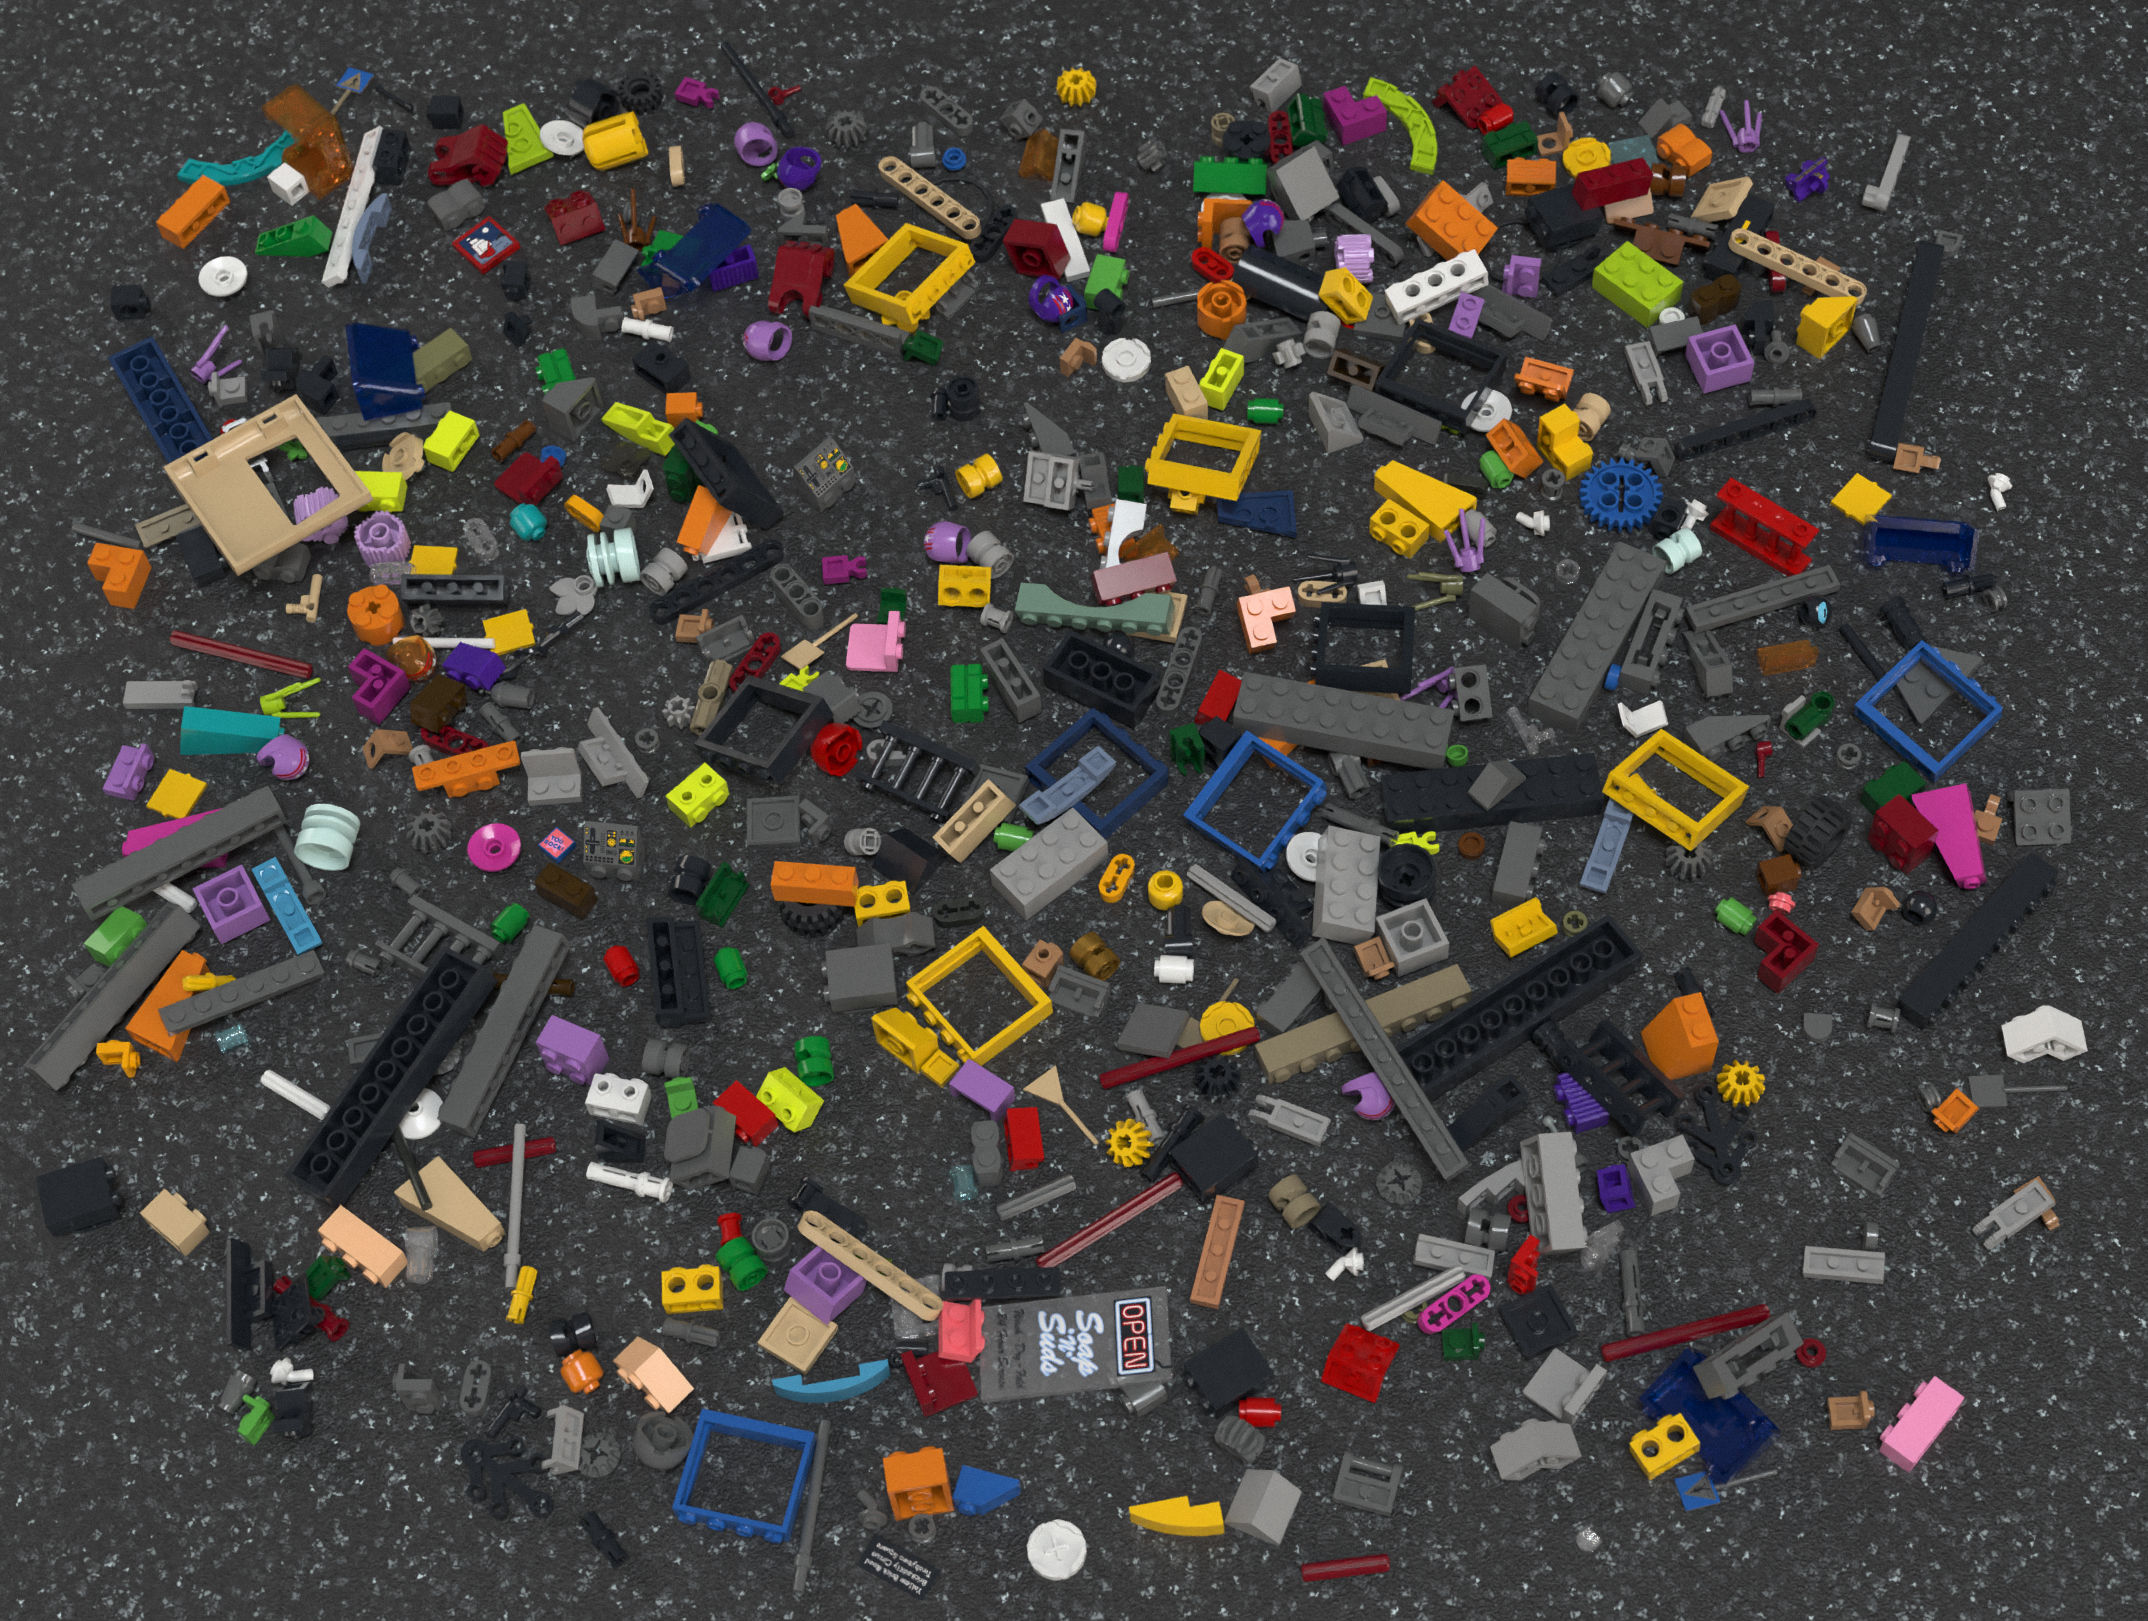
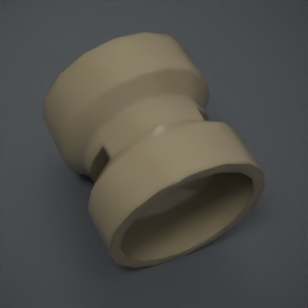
(1219, 125)

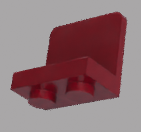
(1468, 95)
(574, 217)
(529, 479)

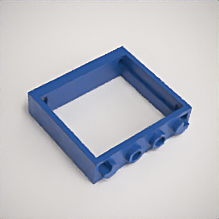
(1900, 741)
(1225, 774)
(753, 1430)

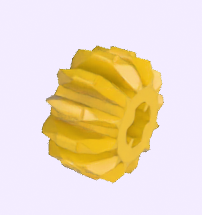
(1076, 87)
(1740, 1093)
(1119, 1145)

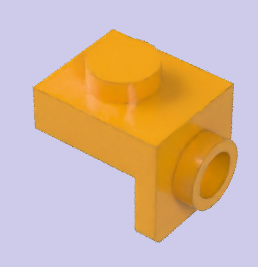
(119, 1053)

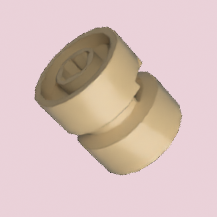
(1592, 413)

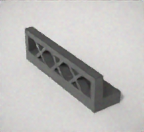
(858, 329)

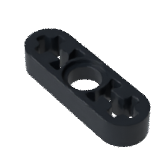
(994, 224)

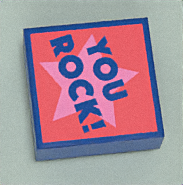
(557, 845)

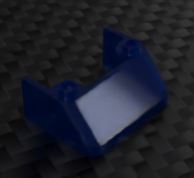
(697, 252)
(1921, 541)

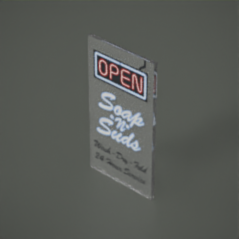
(1075, 1344)

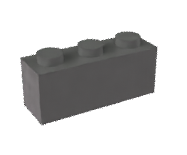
(1011, 680)
(1518, 865)
(1291, 1001)

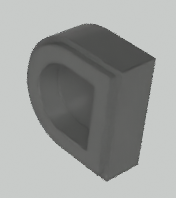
(1951, 241)
(1817, 1027)
(1870, 1236)

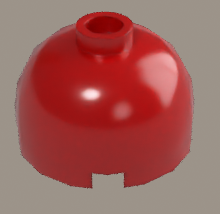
(836, 748)

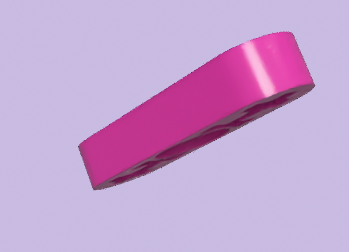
(1115, 221)
(1464, 1286)

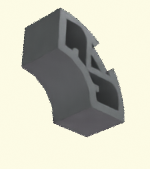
(908, 934)

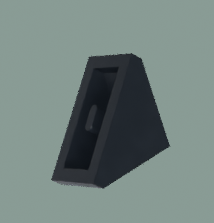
(618, 1143)

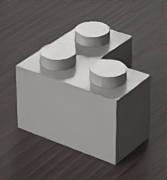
(1655, 1170)
(1535, 1447)

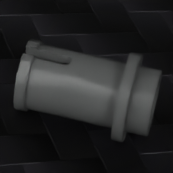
(1628, 453)
(407, 884)
(360, 961)

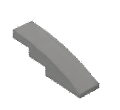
(1494, 1188)

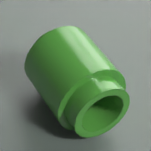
(1495, 470)
(1011, 836)
(1735, 916)

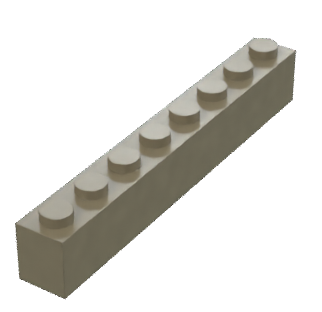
(1331, 1038)

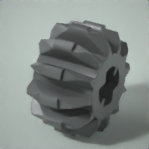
(846, 128)
(429, 831)
(1688, 862)
(1239, 1438)

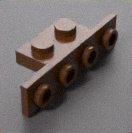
(1659, 244)

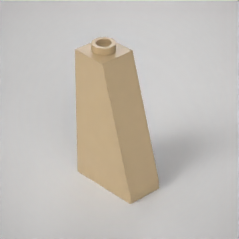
(453, 1206)

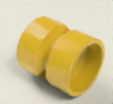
(978, 476)

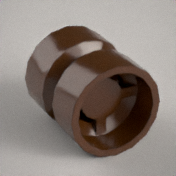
(1668, 180)

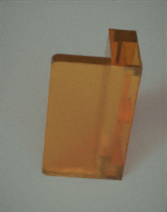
(1040, 155)
(1149, 545)
(1787, 657)

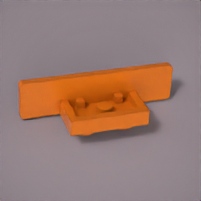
(467, 771)

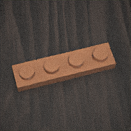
(1217, 1252)

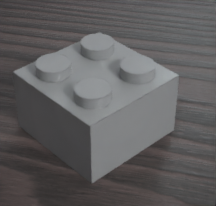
(1412, 937)

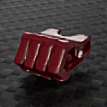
(470, 156)
(800, 275)

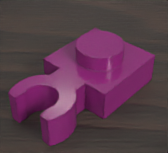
(694, 91)
(838, 569)

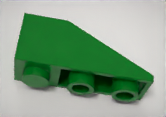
(298, 239)

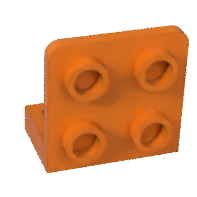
(1214, 213)
(1544, 379)

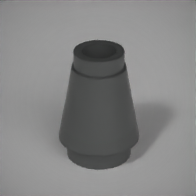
(1867, 332)
(236, 1388)

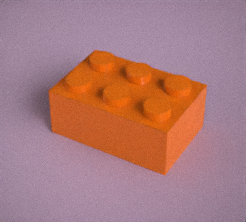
(1450, 223)
(918, 1483)

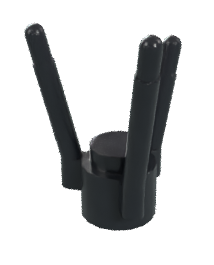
(1344, 572)

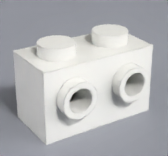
(618, 1098)

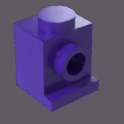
(1615, 1188)

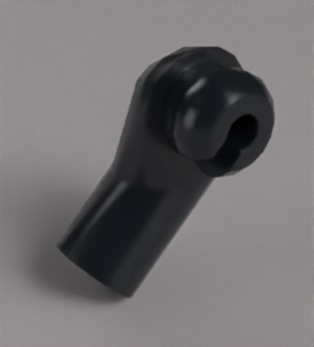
(918, 1349)

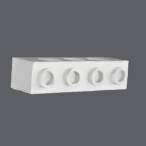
(1428, 297)

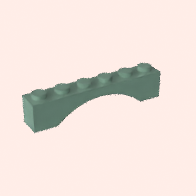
(1146, 613)

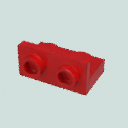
(1522, 1269)

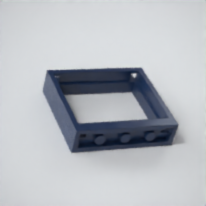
(1131, 804)

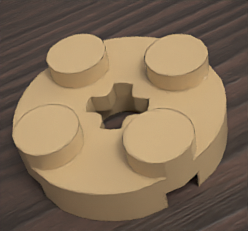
(405, 455)

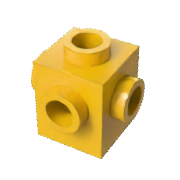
(1185, 504)

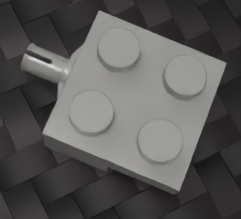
(1053, 480)

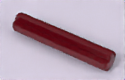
(505, 1153)
(1345, 1567)

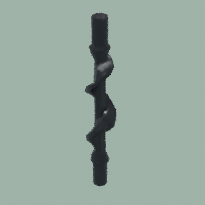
(522, 655)

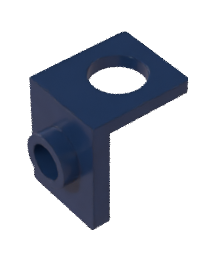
(1079, 310)

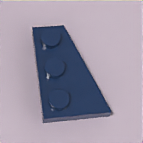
(1261, 511)

